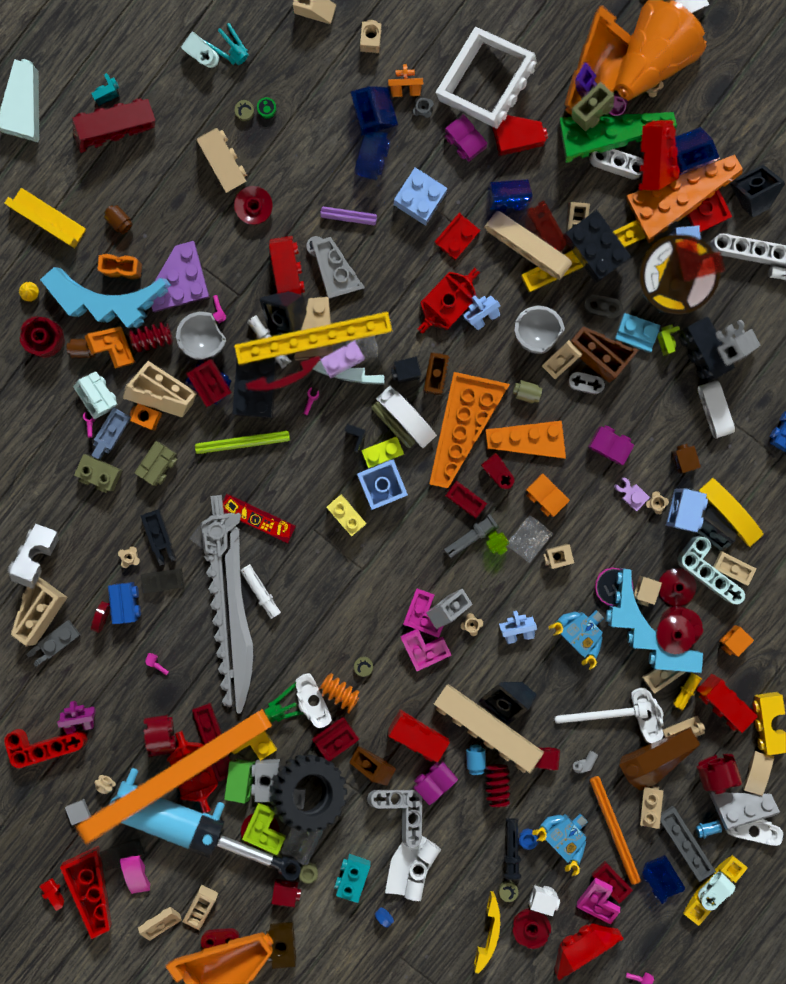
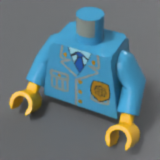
(581, 634)
(565, 838)

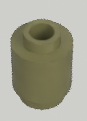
(527, 392)

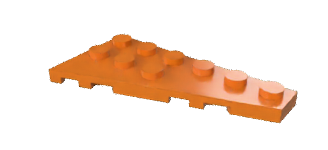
(661, 208)
(465, 416)

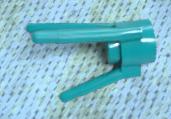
(238, 54)

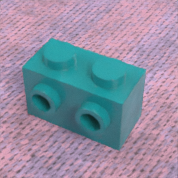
(353, 878)

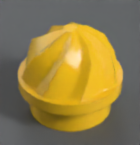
(29, 291)

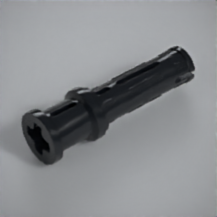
(512, 858)

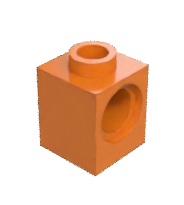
(153, 420)
(736, 641)

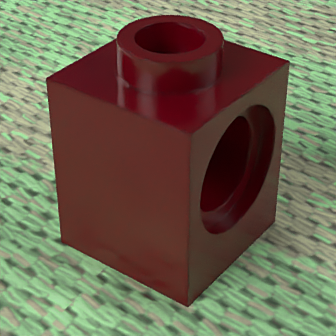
(285, 893)

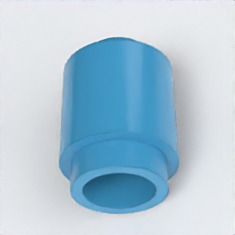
(476, 759)

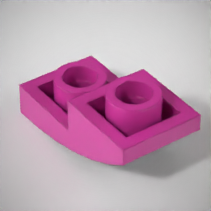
(134, 874)

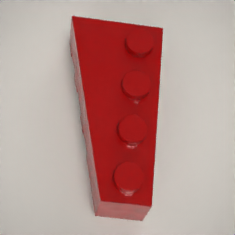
(87, 885)

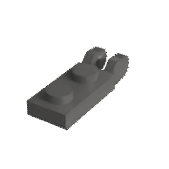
(55, 642)

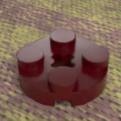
(522, 922)

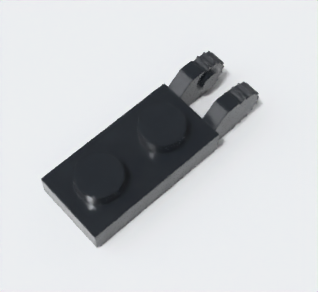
(158, 535)

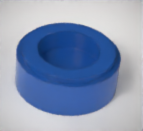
(528, 840)
(384, 917)

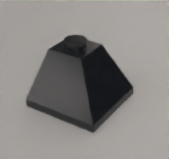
(757, 189)
(284, 312)
(508, 700)

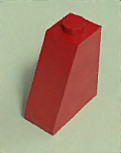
(519, 134)

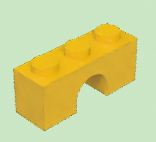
(767, 707)

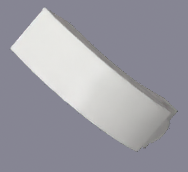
(406, 416)

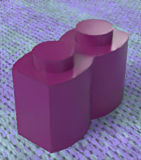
(465, 138)
(611, 445)
(435, 782)

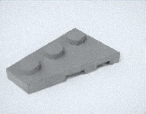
(334, 269)
(743, 808)

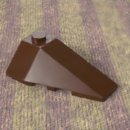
(653, 762)

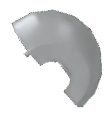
(538, 329)
(200, 336)

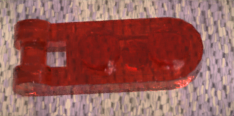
(547, 226)

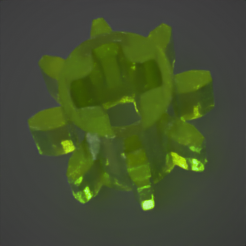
(497, 543)

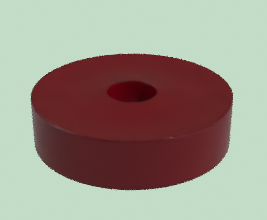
(100, 617)

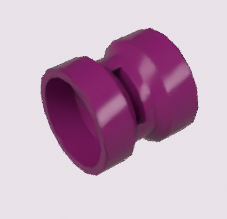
(619, 106)

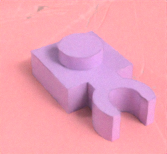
(634, 495)

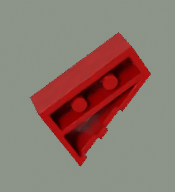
(659, 155)
(285, 265)
(726, 703)
(418, 736)

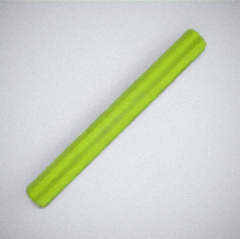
(242, 442)

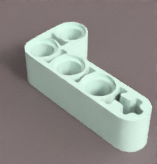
(712, 574)

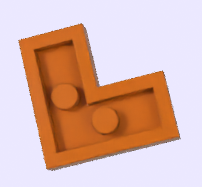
(112, 341)

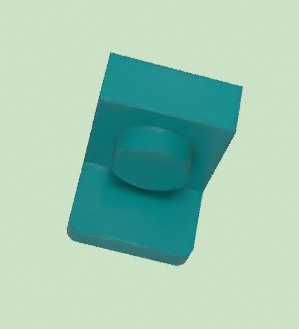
(106, 93)

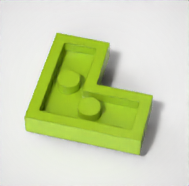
(260, 834)

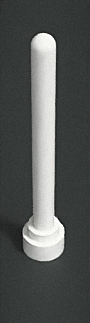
(639, 711)

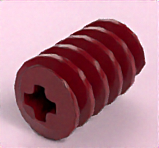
(152, 337)
(498, 785)

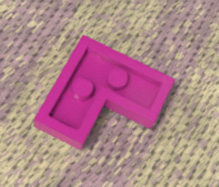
(416, 615)
(422, 654)
(595, 903)

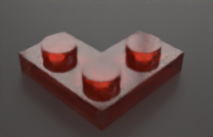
(693, 264)

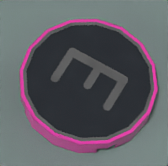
(606, 586)

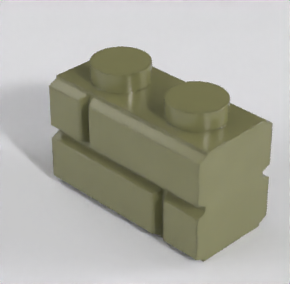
(156, 464)

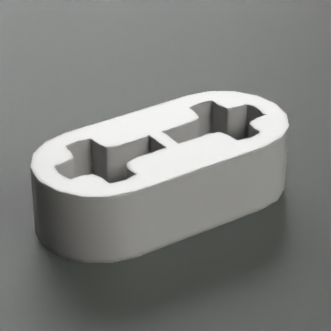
(584, 387)

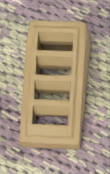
(585, 206)
(206, 896)

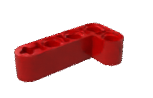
(47, 746)

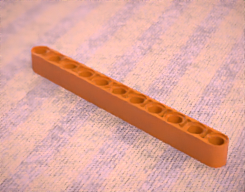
(173, 776)

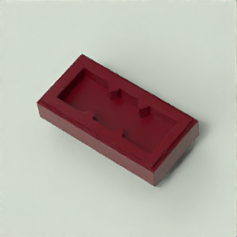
(466, 499)

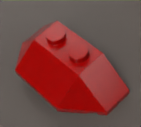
(584, 947)

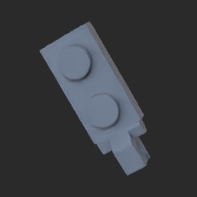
(110, 432)

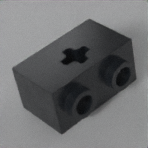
(406, 370)

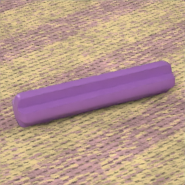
(348, 215)

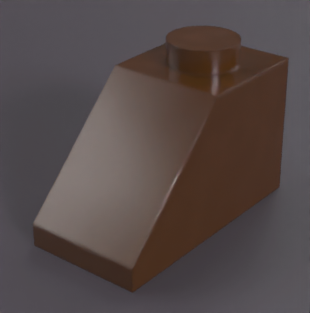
(372, 766)

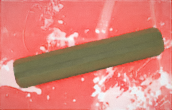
(391, 422)

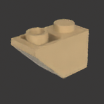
(315, 9)

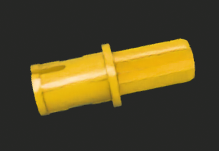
(687, 691)

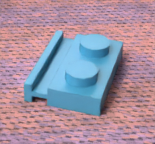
(637, 332)

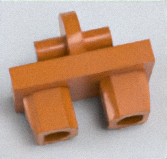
(414, 83)

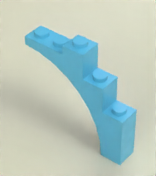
(128, 307)
(642, 636)

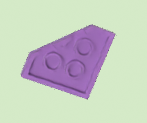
(185, 276)

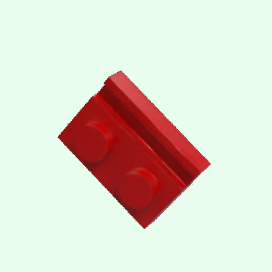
(457, 236)

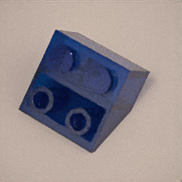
(373, 109)
(695, 150)
(371, 155)
(509, 194)

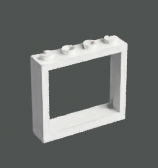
(463, 61)

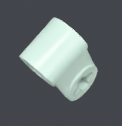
(198, 49)
(717, 889)

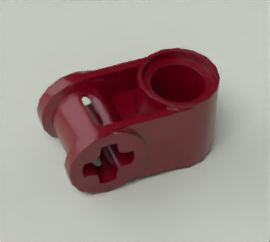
(496, 469)
(549, 759)

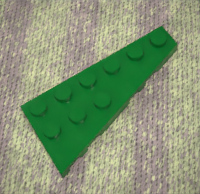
(608, 133)

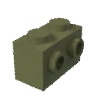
(593, 106)
(98, 473)

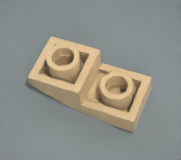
(759, 773)

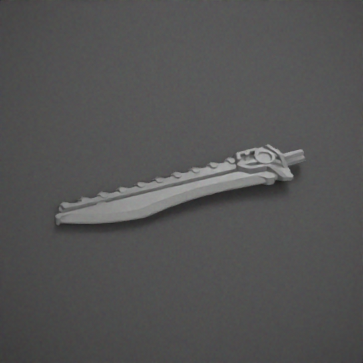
(215, 542)

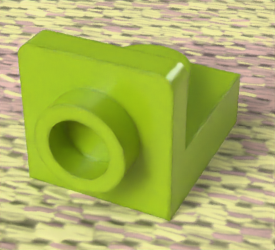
(667, 342)

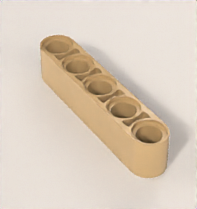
(528, 245)

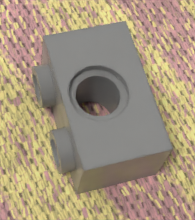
(449, 608)
(261, 769)

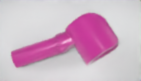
(219, 315)
(310, 401)
(89, 424)
(151, 661)
(647, 978)

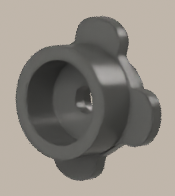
(428, 103)

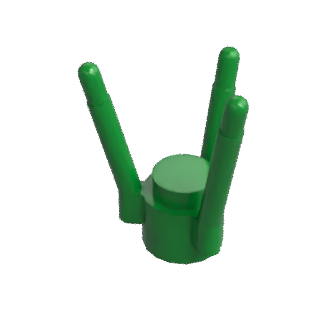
(276, 712)

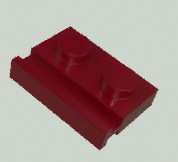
(209, 383)
(335, 739)

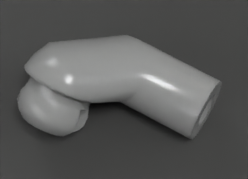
(586, 764)

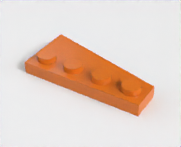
(535, 439)

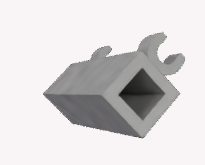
(737, 347)

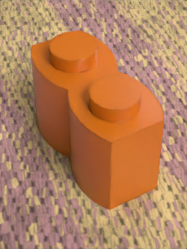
(123, 266)
(546, 495)

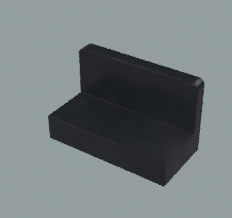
(358, 432)
(717, 529)

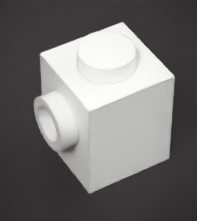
(544, 900)

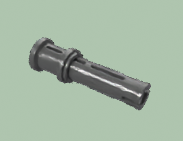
(479, 530)

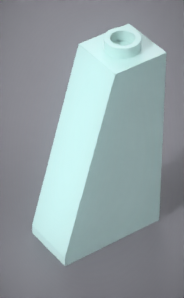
(21, 102)

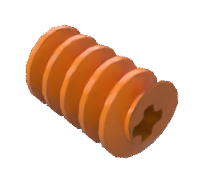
(339, 692)

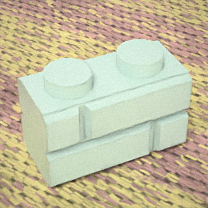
(95, 394)

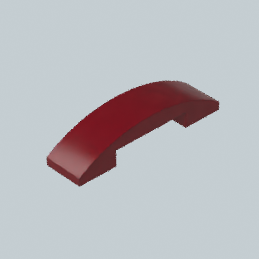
(261, 384)

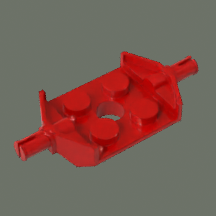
(443, 315)
(200, 785)

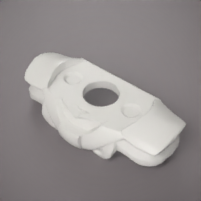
(317, 714)
(651, 728)
(768, 833)

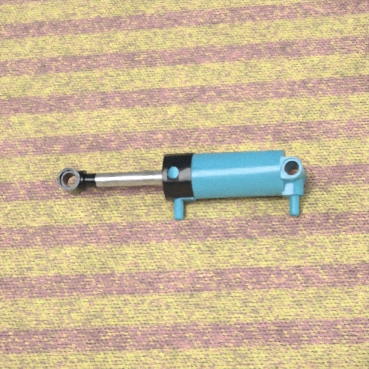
(195, 830)

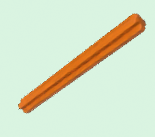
(615, 830)

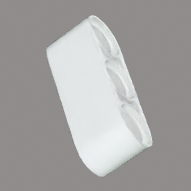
(609, 165)
(716, 409)

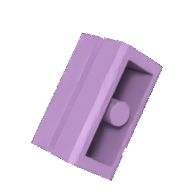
(342, 359)

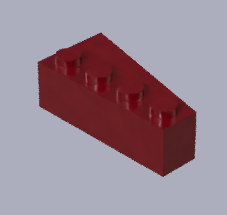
(112, 123)

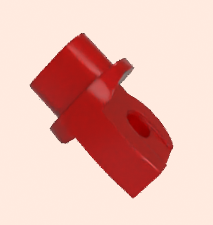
(50, 891)

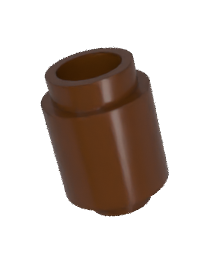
(118, 219)
(79, 349)

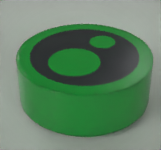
(266, 107)

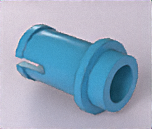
(708, 829)

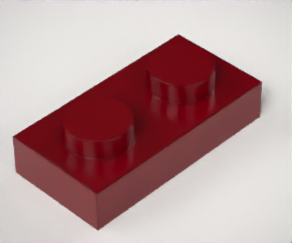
(608, 875)

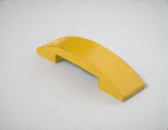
(732, 511)
(732, 869)
(484, 954)

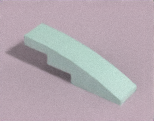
(353, 375)

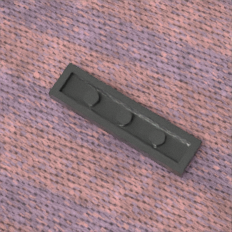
(686, 844)

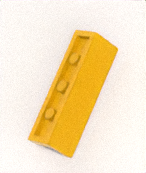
(46, 217)

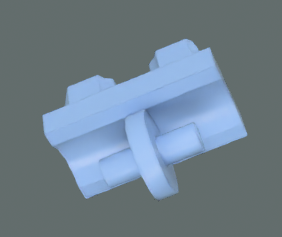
(480, 309)
(518, 625)

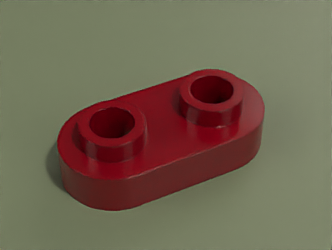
(218, 936)

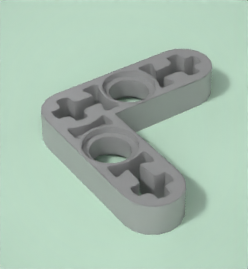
(403, 803)

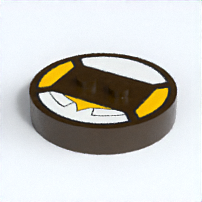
(664, 282)

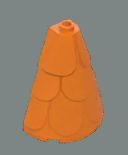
(662, 44)
(602, 52)
(224, 964)

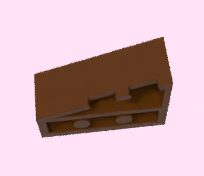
(602, 354)

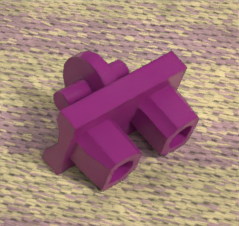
(76, 715)

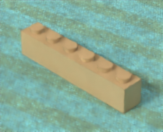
(489, 728)

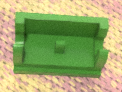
(239, 781)

